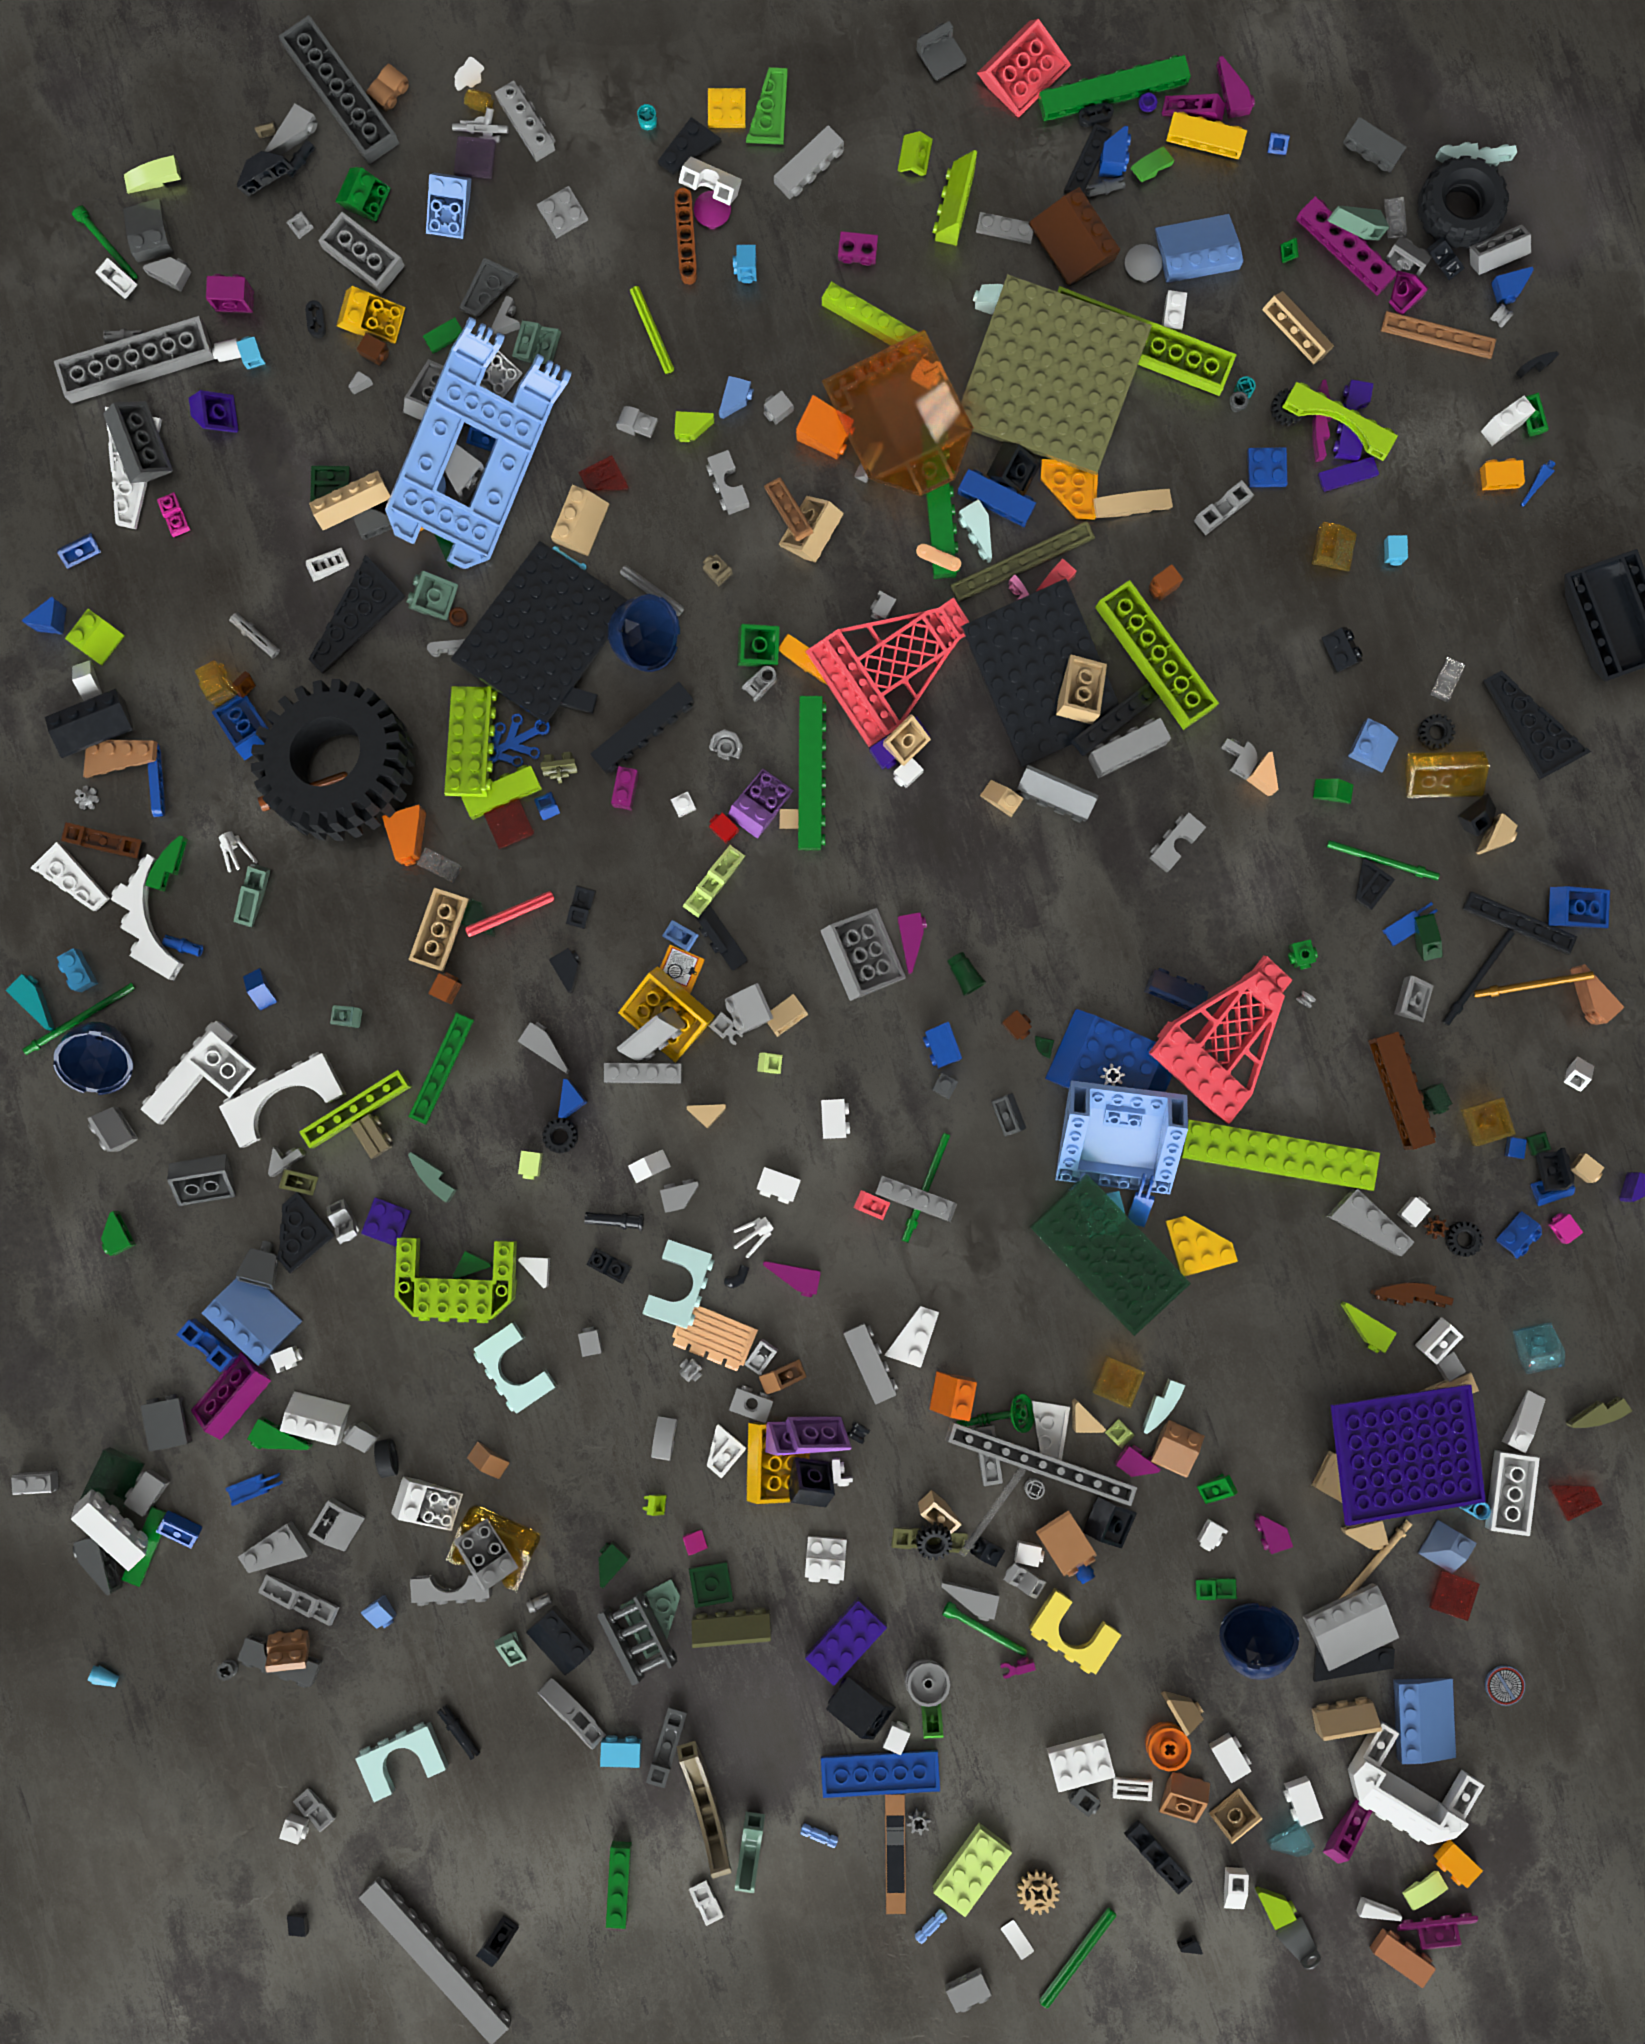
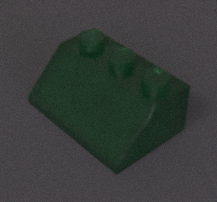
(114, 1477)

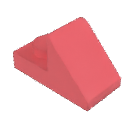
(871, 1205)

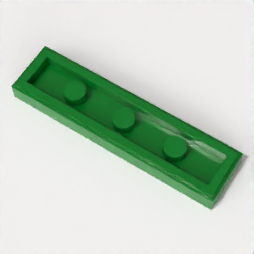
(137, 1573)

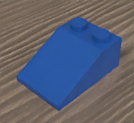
(240, 722)
(1579, 907)
(942, 1045)

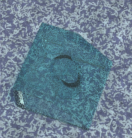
(1539, 1348)

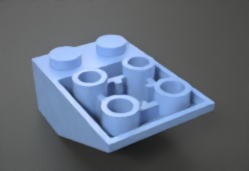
(448, 205)

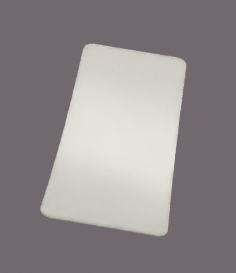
(1017, 1939)

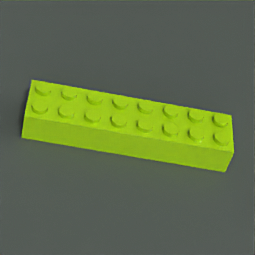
(1156, 654)

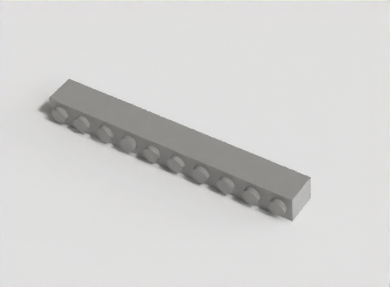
(1040, 1463)
(435, 1960)

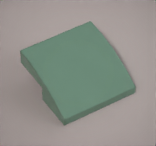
(535, 340)

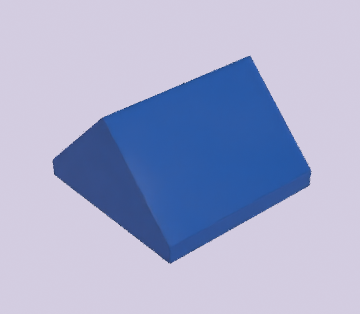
(47, 617)
(570, 1100)

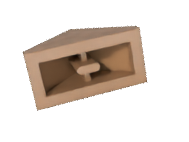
(487, 1460)

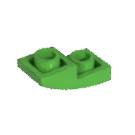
(1152, 163)

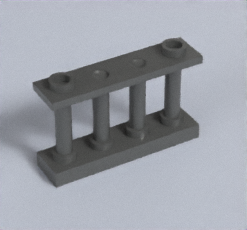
(627, 1653)

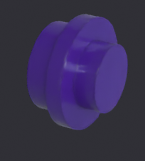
(1148, 102)

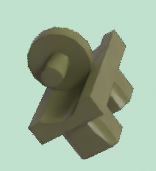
(559, 768)

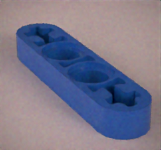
(156, 786)

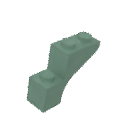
(749, 1852)

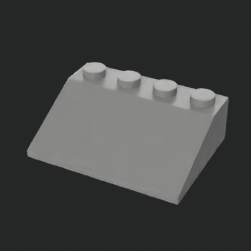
(863, 954)
(1351, 1626)

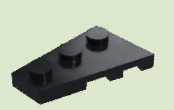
(690, 142)

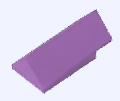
(806, 1435)

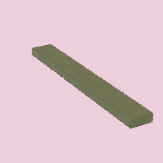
(1022, 561)

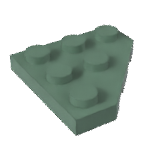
(663, 1603)

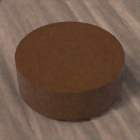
(458, 617)

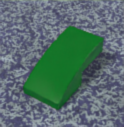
(1216, 1588)

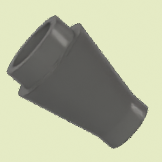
(1240, 398)

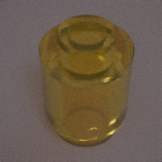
(478, 100)

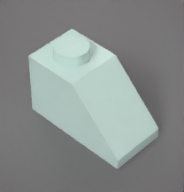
(987, 297)

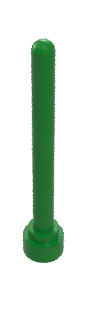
(82, 215)
(951, 1611)

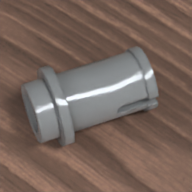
(538, 1602)

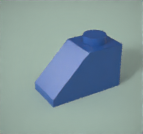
(1510, 285)

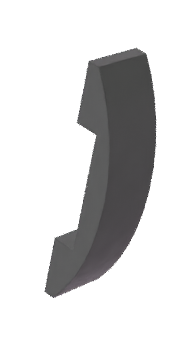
(666, 1747)

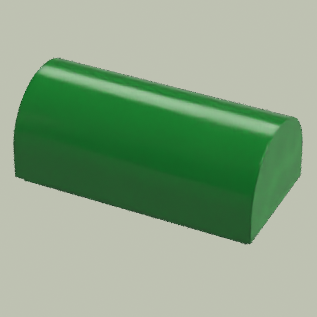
(1537, 421)

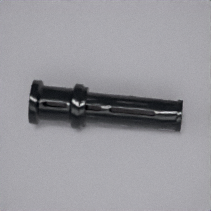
(624, 1221)

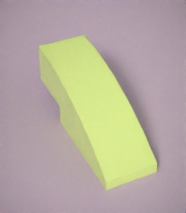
(152, 174)

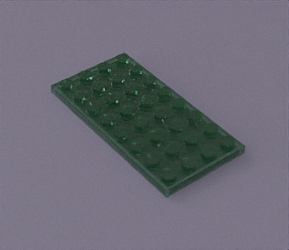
(1110, 1254)

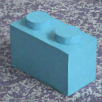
(620, 1752)

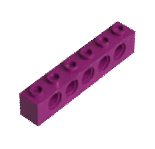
(1346, 255)

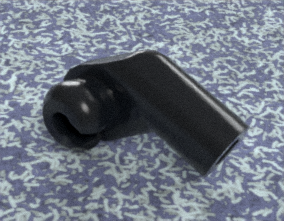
(737, 1280)

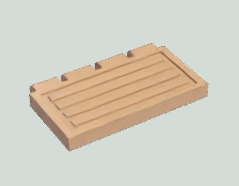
(718, 1336)

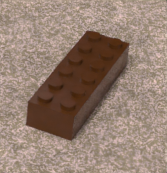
(1402, 1091)

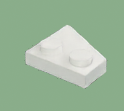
(724, 1451)

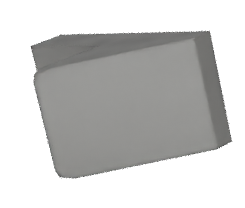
(503, 322)
(279, 1162)
(761, 1357)

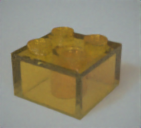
(1488, 1121)
(1118, 1382)

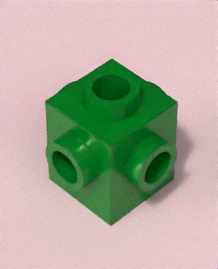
(1305, 948)

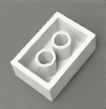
(1080, 1762)

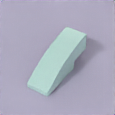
(1162, 1406)

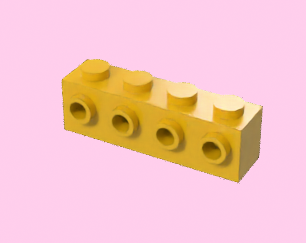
(1206, 135)

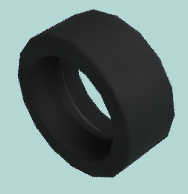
(386, 1458)

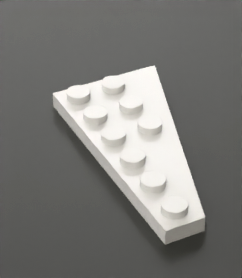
(127, 495)

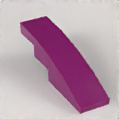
(1320, 428)

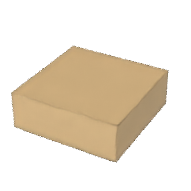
(789, 818)

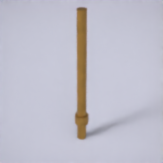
(1496, 990)

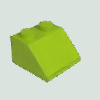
(94, 637)

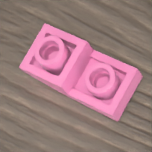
(1017, 587)

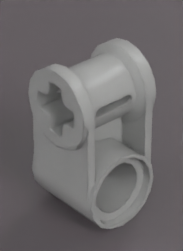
(760, 684)

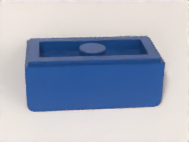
(480, 439)
(79, 550)
(1549, 1196)
(179, 1529)

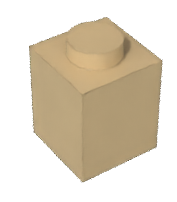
(1587, 1168)

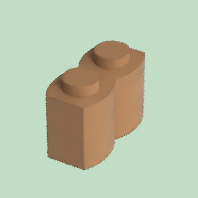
(387, 87)

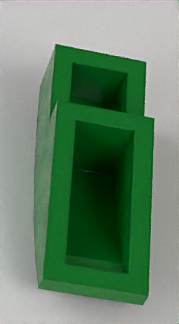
(167, 864)

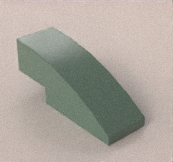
(251, 894)
(432, 1177)

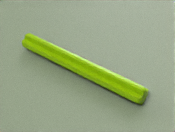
(652, 329)

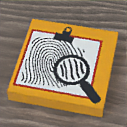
(682, 967)

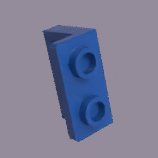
(1520, 1234)

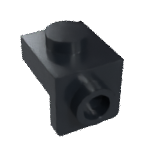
(987, 1551)

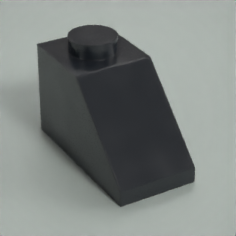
(567, 968)
(497, 1941)

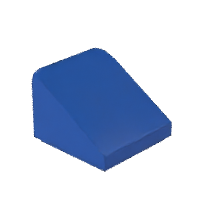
(1278, 143)
(547, 806)
(1515, 1147)

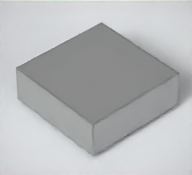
(300, 225)

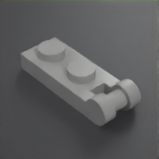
(439, 647)

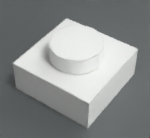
(683, 804)

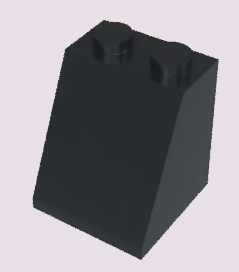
(860, 1708)

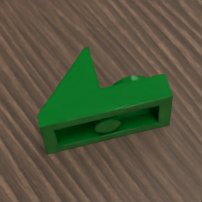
(1217, 1488)

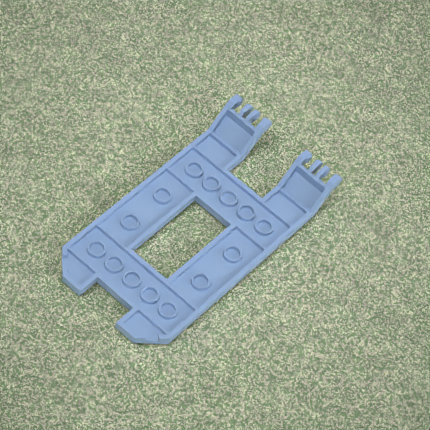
(513, 425)

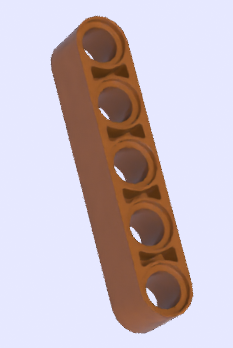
(685, 227)

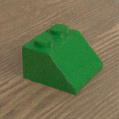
(758, 645)

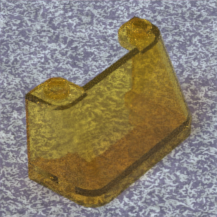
(517, 1539)

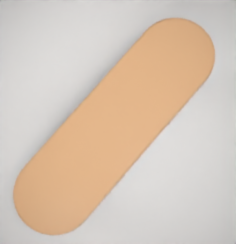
(938, 557)

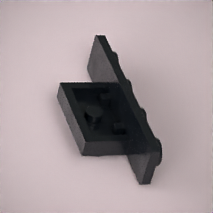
(721, 938)

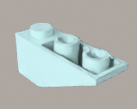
(976, 522)

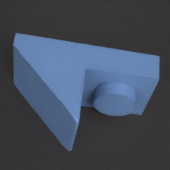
(680, 936)

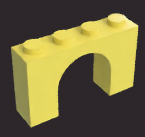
(1089, 1655)

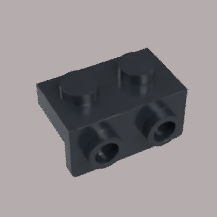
(1342, 648)
(1555, 1170)

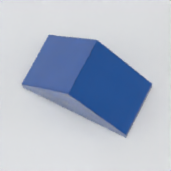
(259, 989)

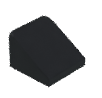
(297, 1925)
(1190, 1945)

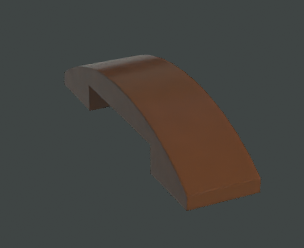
(101, 840)

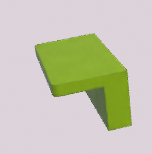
(915, 153)

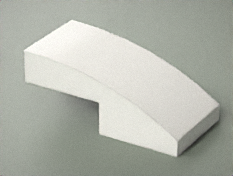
(706, 1902)

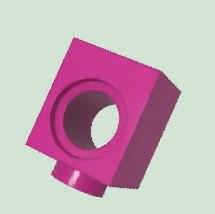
(1565, 1228)

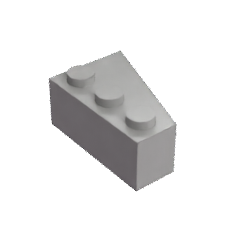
(278, 1548)

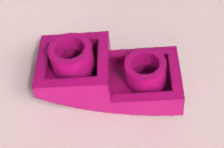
(173, 514)

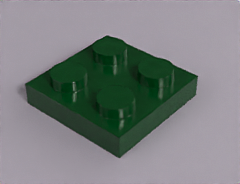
(711, 1584)

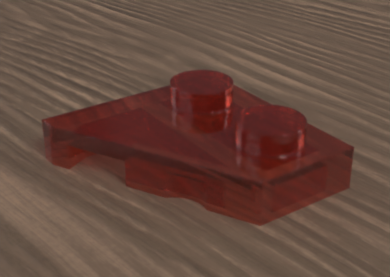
(603, 476)
(1575, 1499)

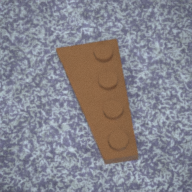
(118, 755)

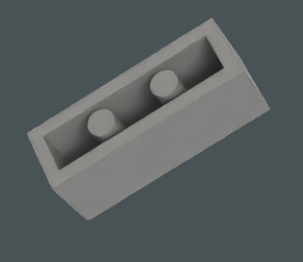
(1500, 249)

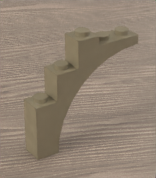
(706, 1808)

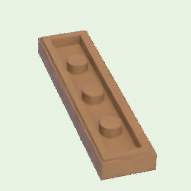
(788, 509)

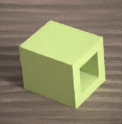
(530, 1164)

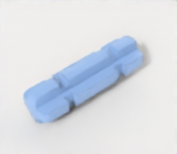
(819, 1835)
(931, 1926)

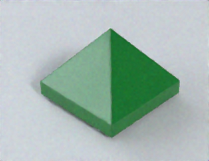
(1289, 250)

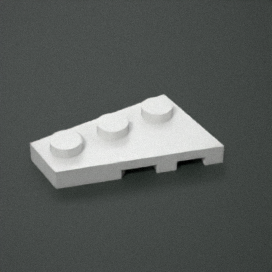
(914, 1339)
(1051, 1427)

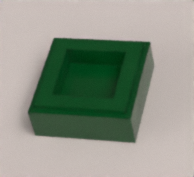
(1538, 1143)

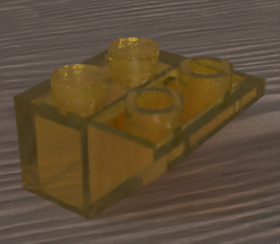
(1334, 546)

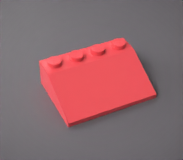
(1024, 67)

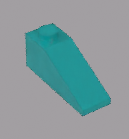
(31, 998)

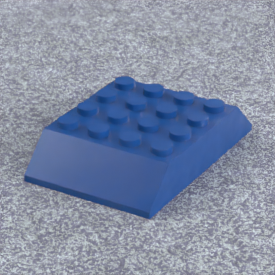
(1095, 1044)

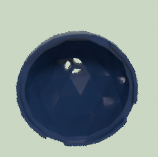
(648, 632)
(94, 1062)
(1258, 1636)

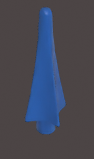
(1543, 474)

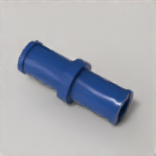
(182, 945)

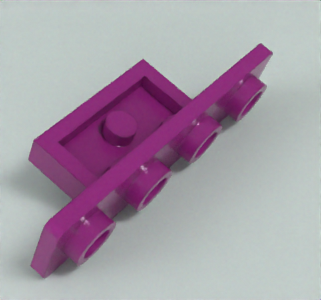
(1438, 1933)

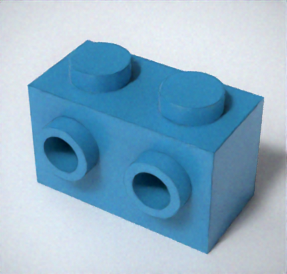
(745, 263)
(77, 970)

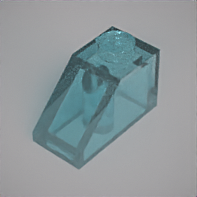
(1292, 1841)

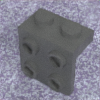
(940, 51)

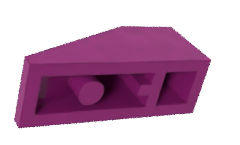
(1234, 91)
(1203, 105)
(911, 932)
(799, 1278)
(1347, 1833)

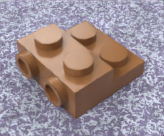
(287, 1651)

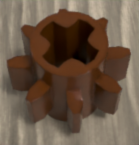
(1441, 1227)

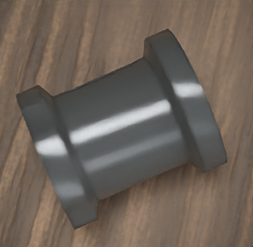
(221, 1670)

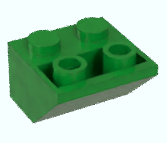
(363, 194)

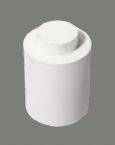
(226, 350)

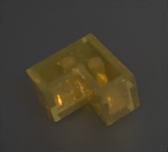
(214, 683)

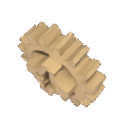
(1043, 1884)

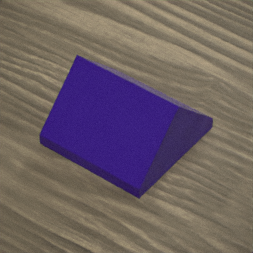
(1633, 1187)

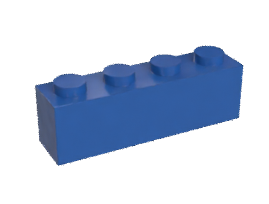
(997, 498)

